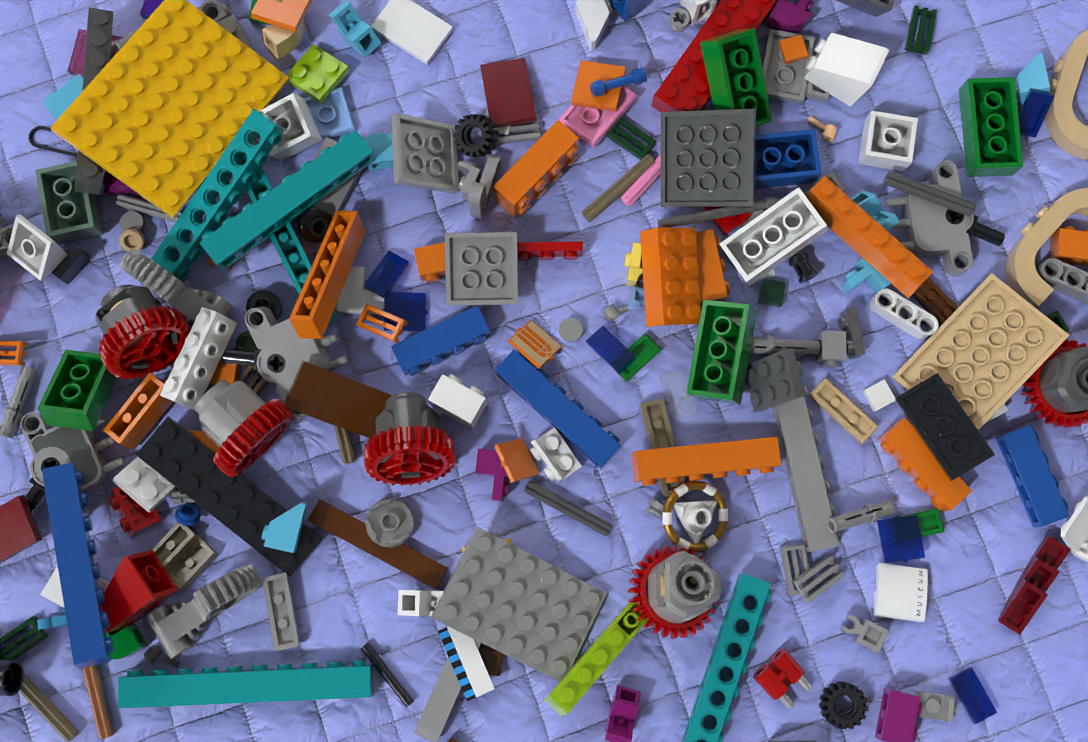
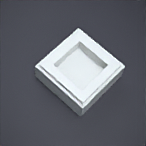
(879, 395)

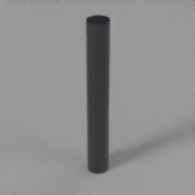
(387, 675)

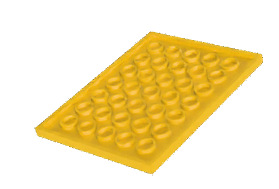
(169, 104)

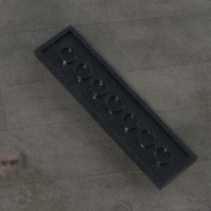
(230, 500)

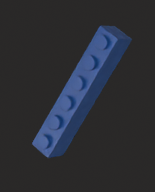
(557, 409)

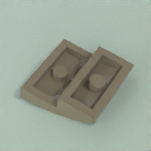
(184, 555)

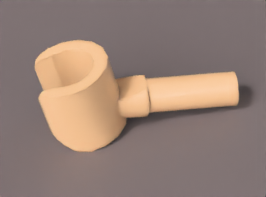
(829, 130)

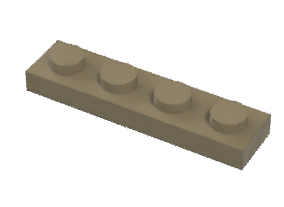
(659, 434)

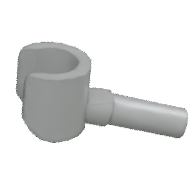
(612, 313)

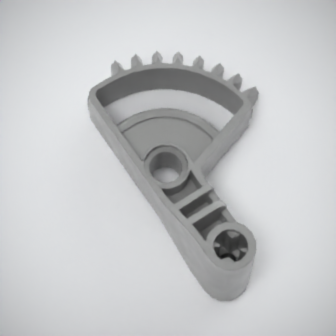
(171, 289)
(183, 623)

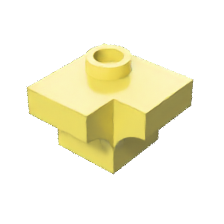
(634, 262)

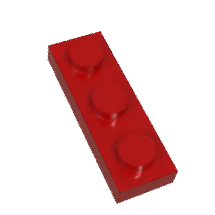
(549, 250)

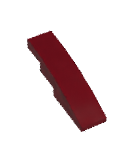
(1033, 584)

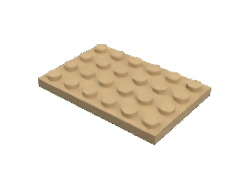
(985, 349)

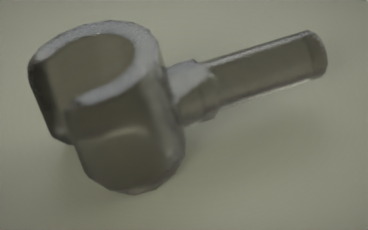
(156, 652)

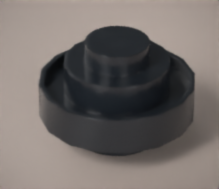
(314, 224)
(266, 299)

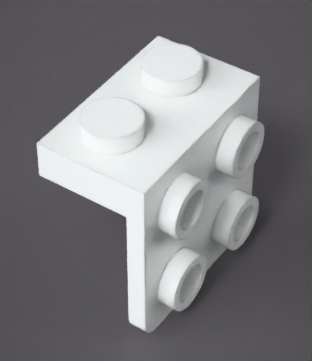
(1076, 531)

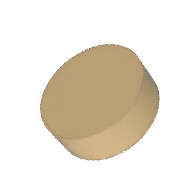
(132, 239)

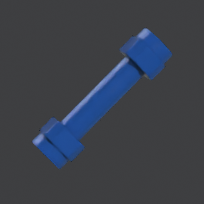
(637, 77)

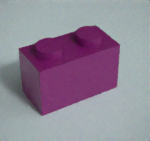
(898, 716)

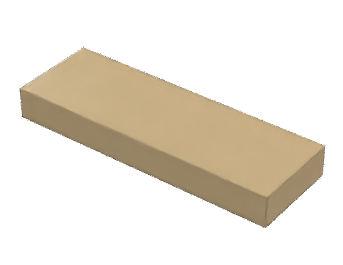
(843, 411)

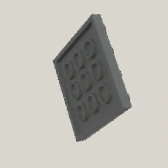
(708, 158)

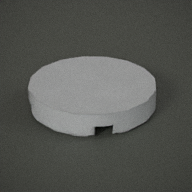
(389, 523)

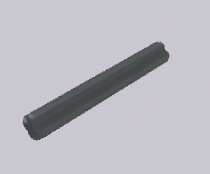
(929, 193)
(568, 508)

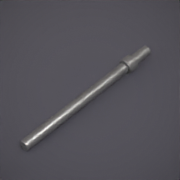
(763, 205)

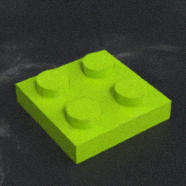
(317, 73)

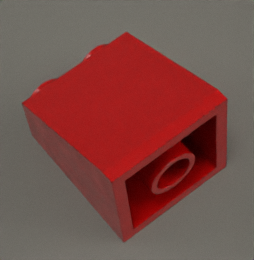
(136, 589)

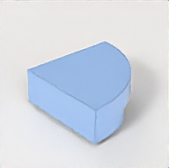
(636, 298)

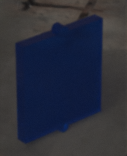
(408, 307)
(900, 539)

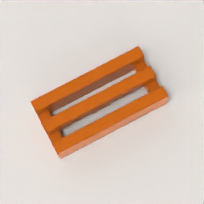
(396, 330)
(18, 354)

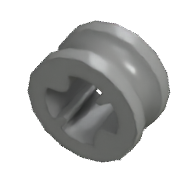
(681, 14)
(655, 509)

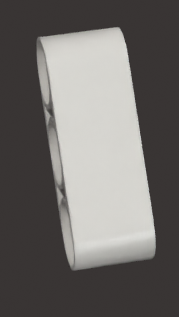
(915, 314)

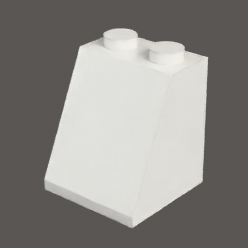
(845, 66)

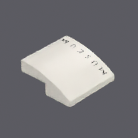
(900, 592)

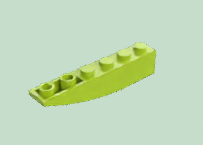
(595, 660)

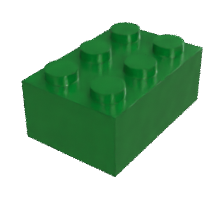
(77, 391)

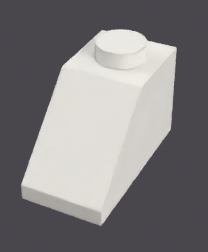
(593, 19)

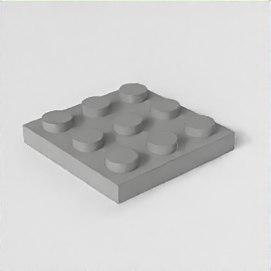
(424, 154)
(481, 268)

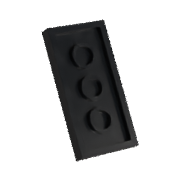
(944, 427)

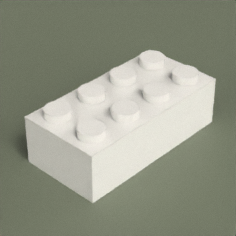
(774, 236)

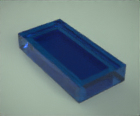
(1034, 111)
(386, 274)
(610, 350)
(972, 695)

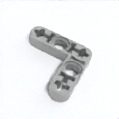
(481, 192)

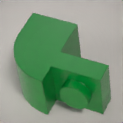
(127, 642)

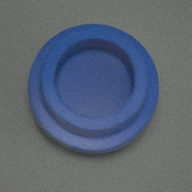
(187, 514)

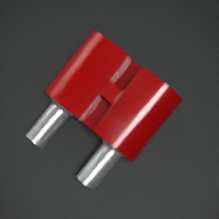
(779, 675)

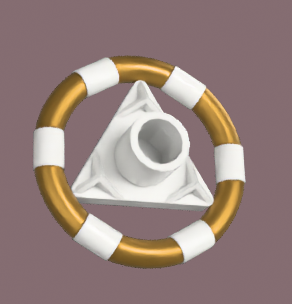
(695, 516)

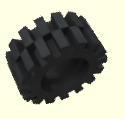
(464, 135)
(858, 705)

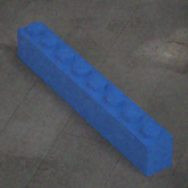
(76, 566)

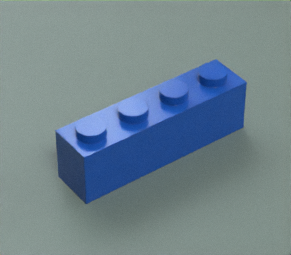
(441, 340)
(1032, 476)

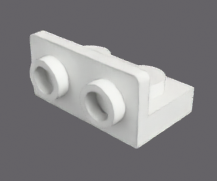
(555, 455)

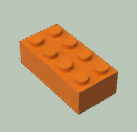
(537, 169)
(670, 276)

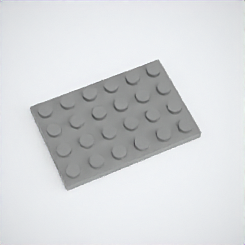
(519, 604)

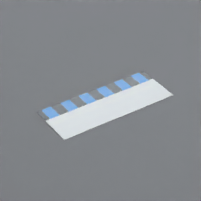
(466, 663)

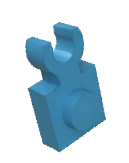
(52, 621)

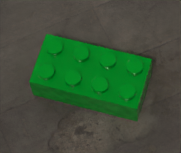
(736, 73)
(990, 127)
(722, 351)

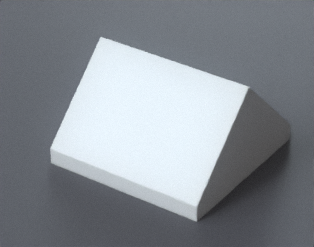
(34, 249)

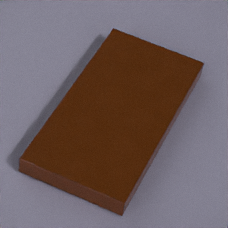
(336, 399)

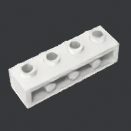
(198, 358)

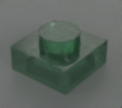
(771, 292)

